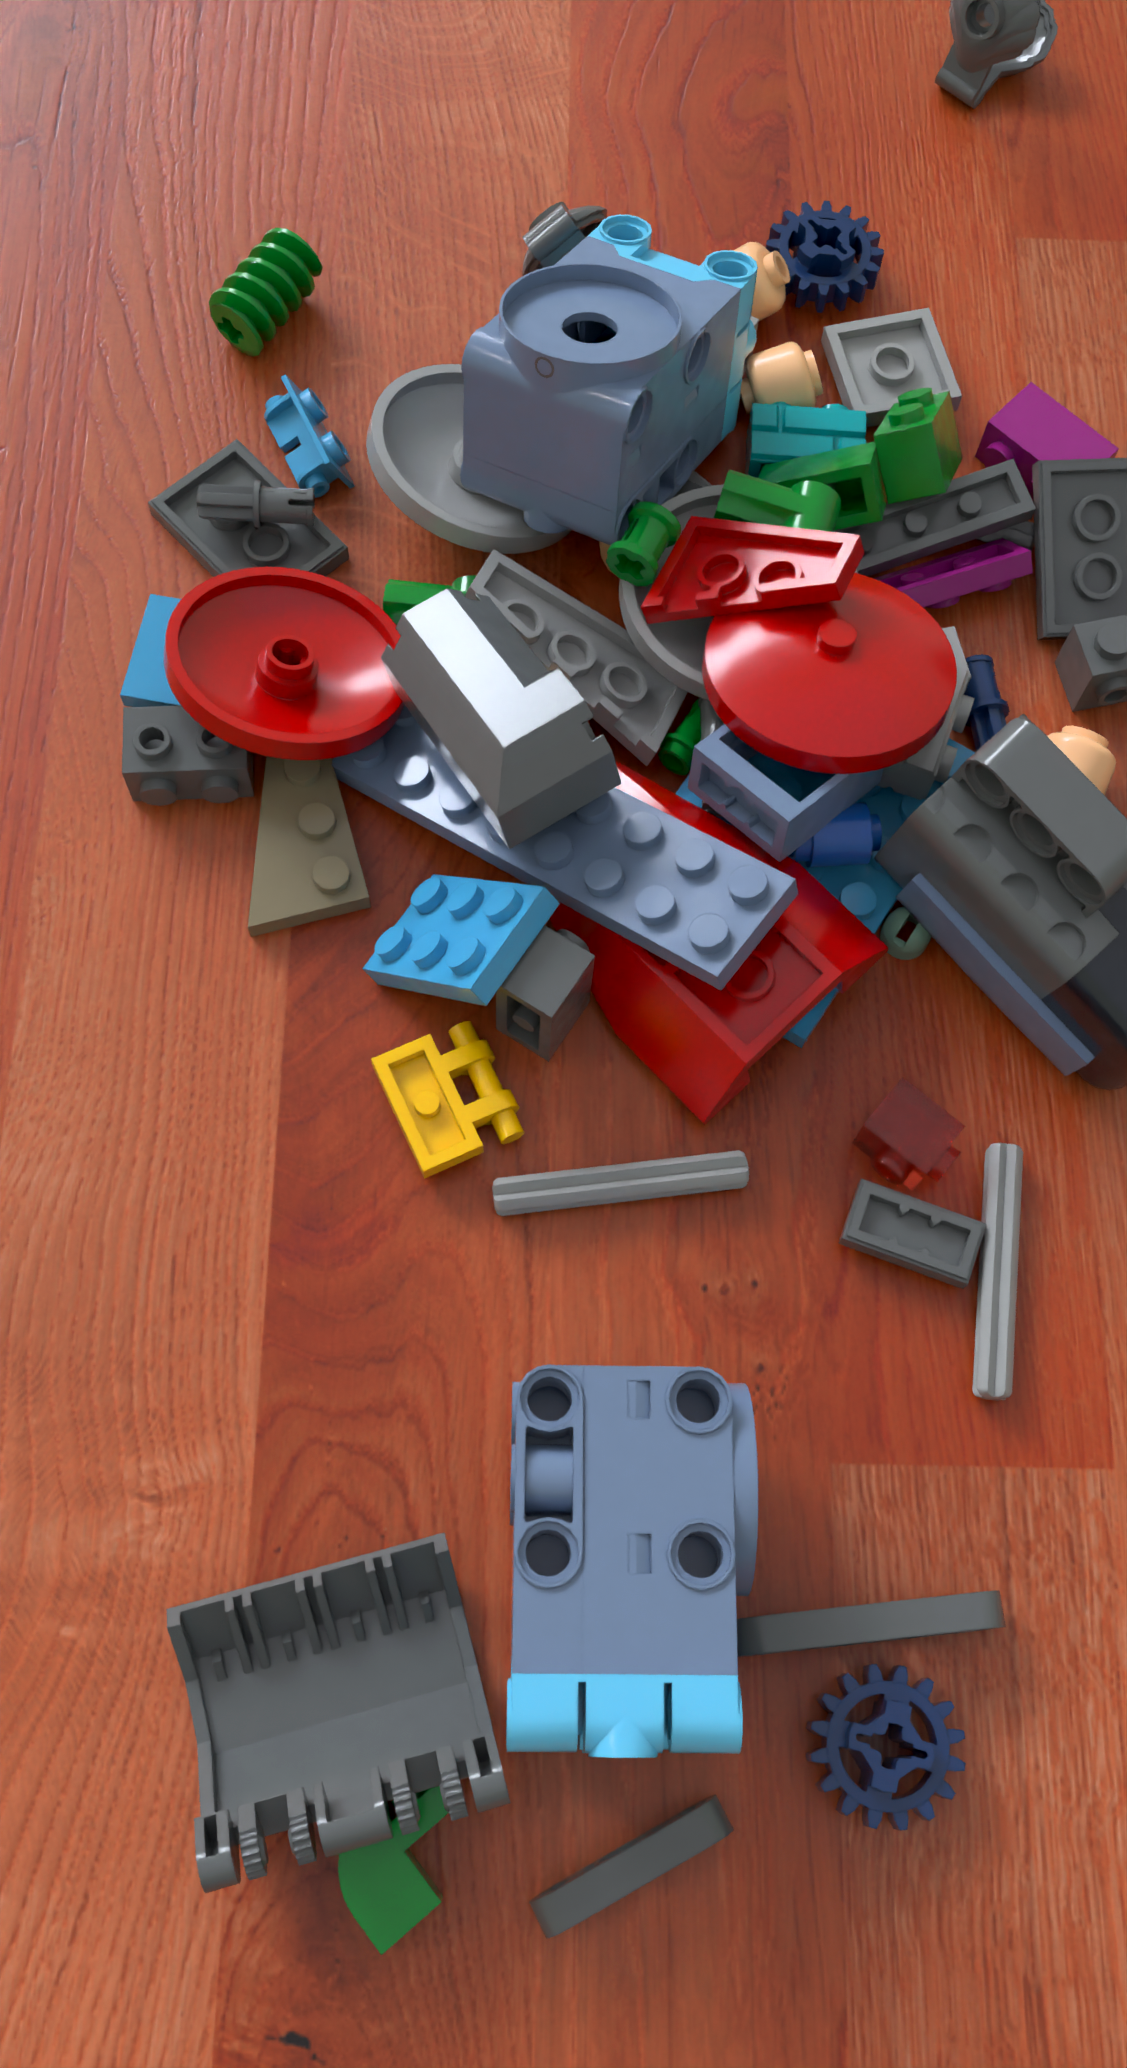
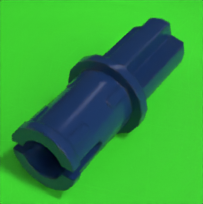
(988, 708)

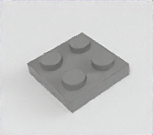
(887, 357)

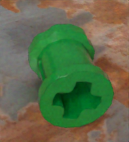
(648, 534)

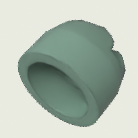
(898, 948)

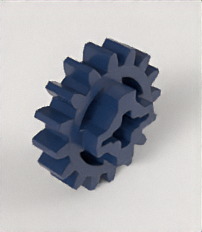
(825, 253)
(880, 1781)

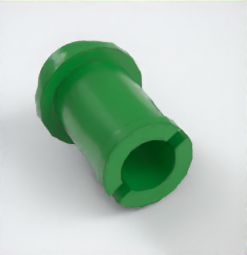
(678, 746)

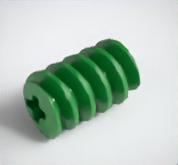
(264, 290)

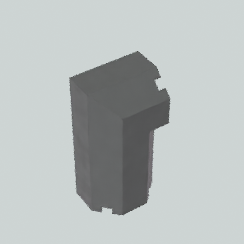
(498, 714)

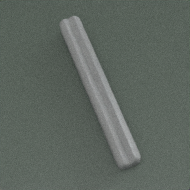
(620, 1183)
(998, 1272)

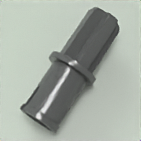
(256, 504)

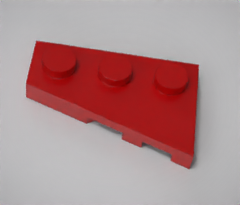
(748, 568)

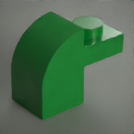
(387, 1883)

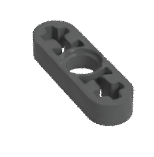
(631, 1866)

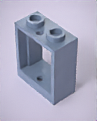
(761, 807)

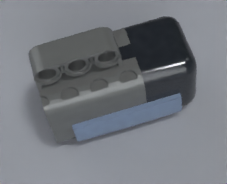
(1028, 894)

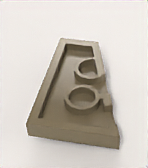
(303, 849)

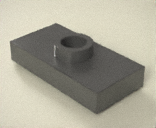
(912, 1233)

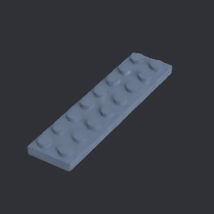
(608, 860)

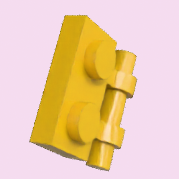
(429, 1106)

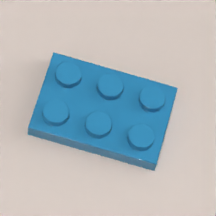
(460, 937)

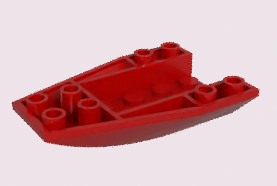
(706, 1037)

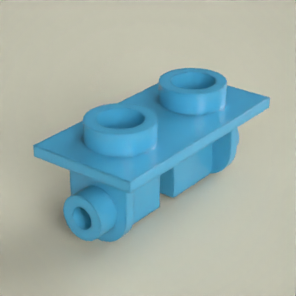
(298, 420)

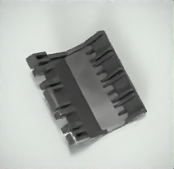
(329, 1704)

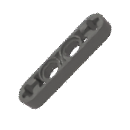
(869, 1623)

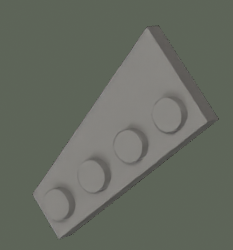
(590, 651)

